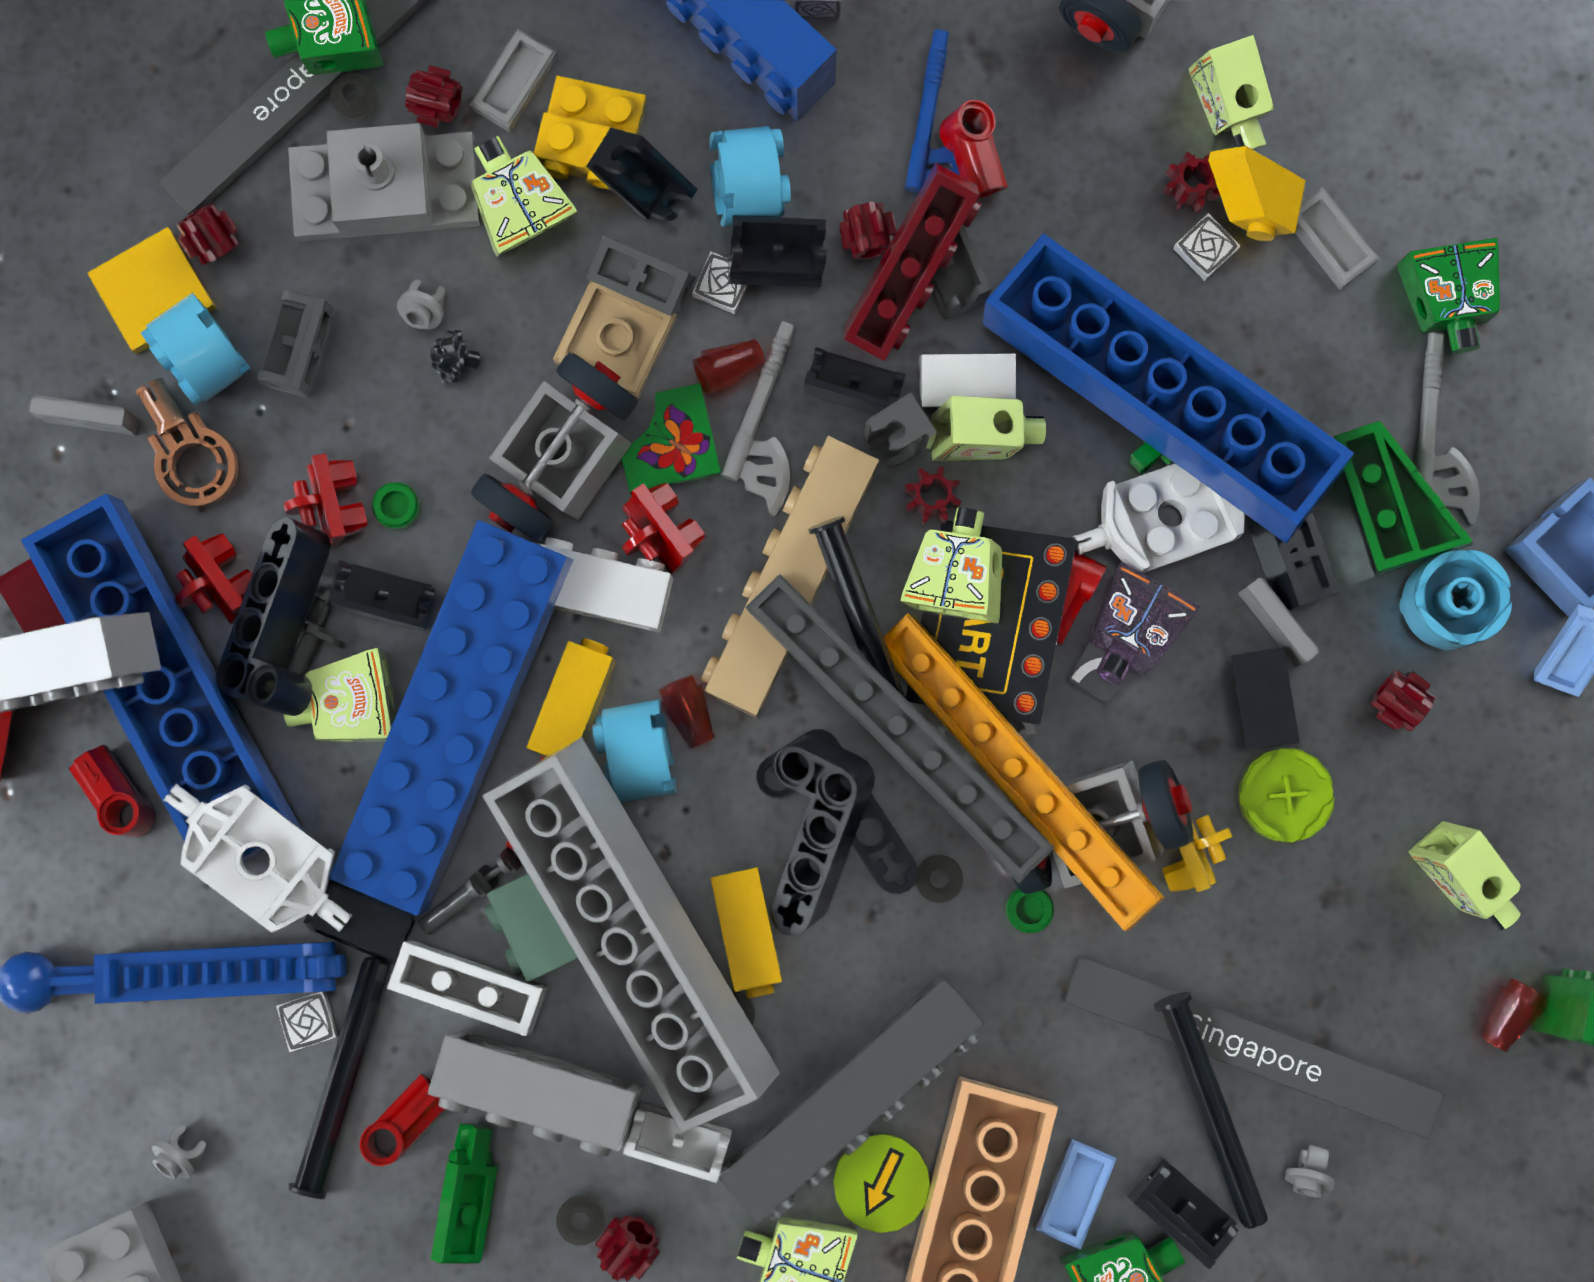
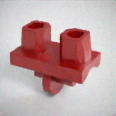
(326, 479)
(654, 531)
(205, 563)

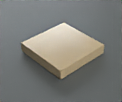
(618, 334)

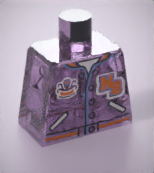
(1136, 623)

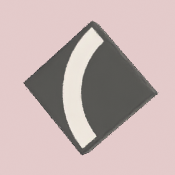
(1085, 676)

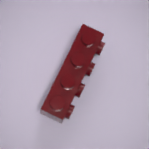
(911, 261)

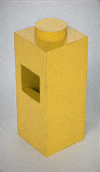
(572, 697)
(747, 932)

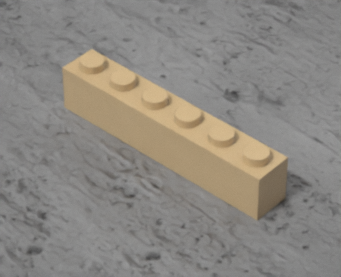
(752, 655)

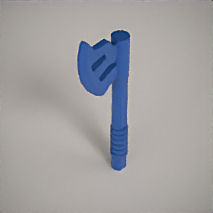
(921, 154)

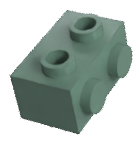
(530, 929)

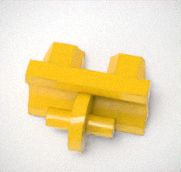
(1195, 866)

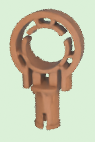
(170, 422)

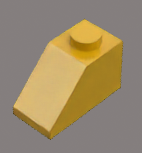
(1257, 192)

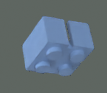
(1560, 549)

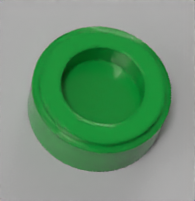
(396, 506)
(1029, 911)

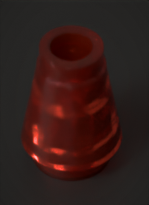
(726, 365)
(688, 710)
(1512, 1014)

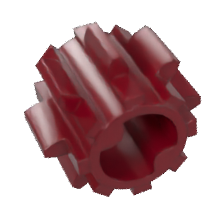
(433, 96)
(1185, 194)
(867, 230)
(207, 234)
(925, 483)
(1403, 700)
(627, 1248)

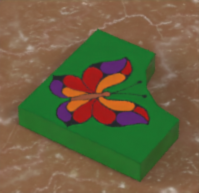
(676, 444)

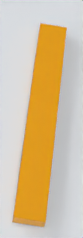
(1021, 774)

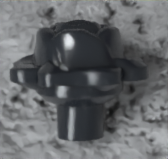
(452, 357)

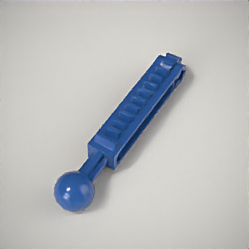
(32, 981)

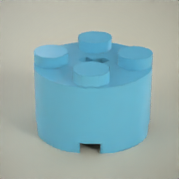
(748, 173)
(194, 349)
(1482, 601)
(636, 750)

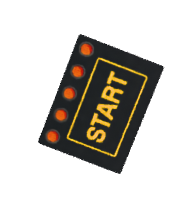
(1016, 656)

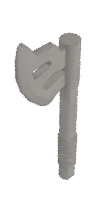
(744, 444)
(1425, 456)

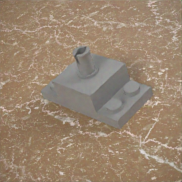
(383, 183)

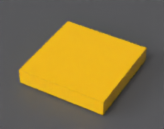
(146, 284)

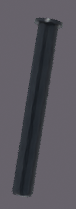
(855, 598)
(340, 1079)
(1213, 1109)

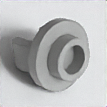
(420, 308)
(173, 1160)
(1310, 1176)

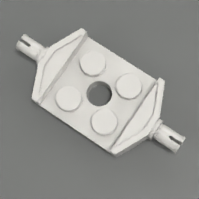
(1140, 538)
(297, 867)

